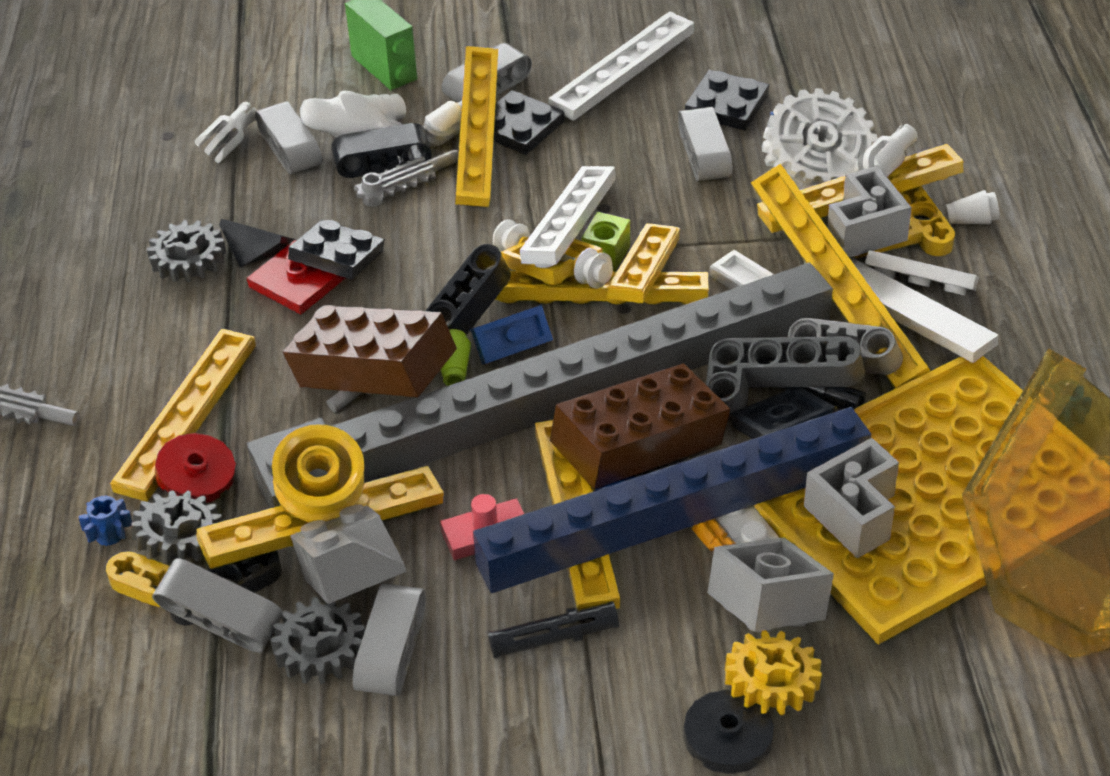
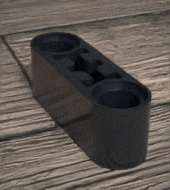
(379, 149)
(472, 288)

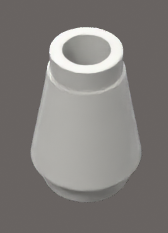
(973, 209)

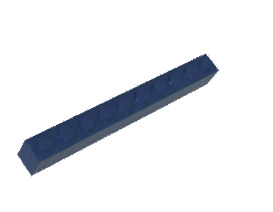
(661, 501)

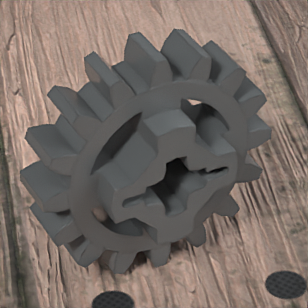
(186, 251)
(171, 524)
(317, 640)

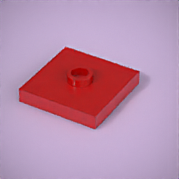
(292, 282)

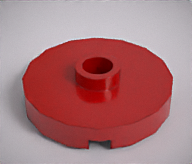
(208, 479)

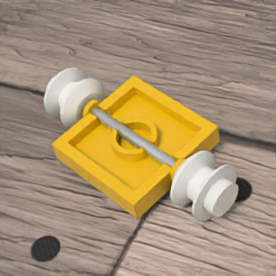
(580, 259)

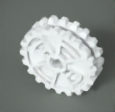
(816, 137)

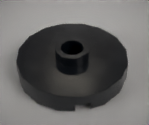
(723, 748)

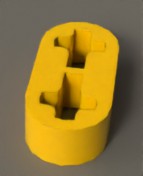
(137, 584)

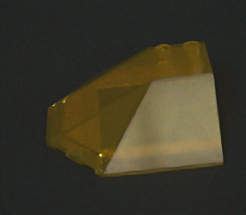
(1045, 511)

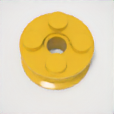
(311, 449)

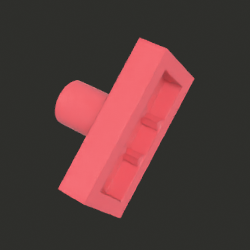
(485, 512)

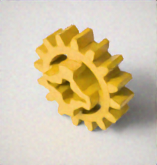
(773, 672)

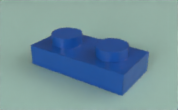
(511, 334)

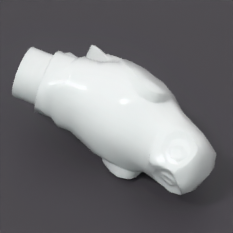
(352, 112)

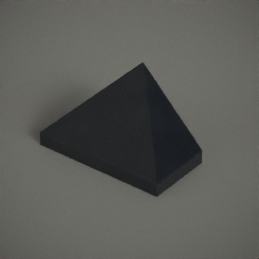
(251, 243)

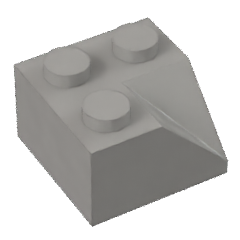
(346, 553)
(770, 584)

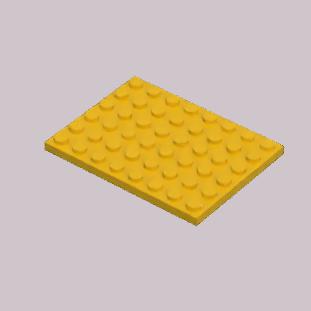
(939, 437)

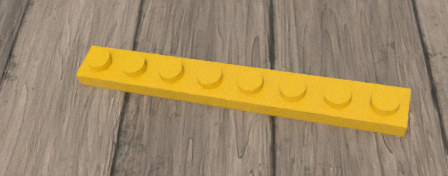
(821, 249)

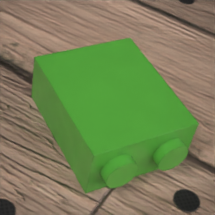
(381, 42)

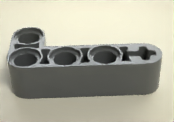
(834, 363)

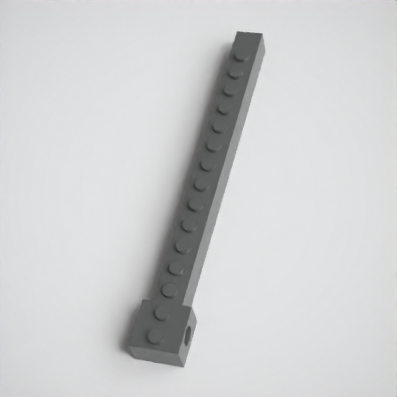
(528, 390)

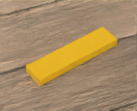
(643, 263)

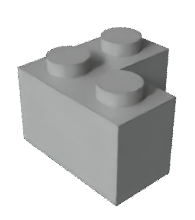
(870, 213)
(853, 496)

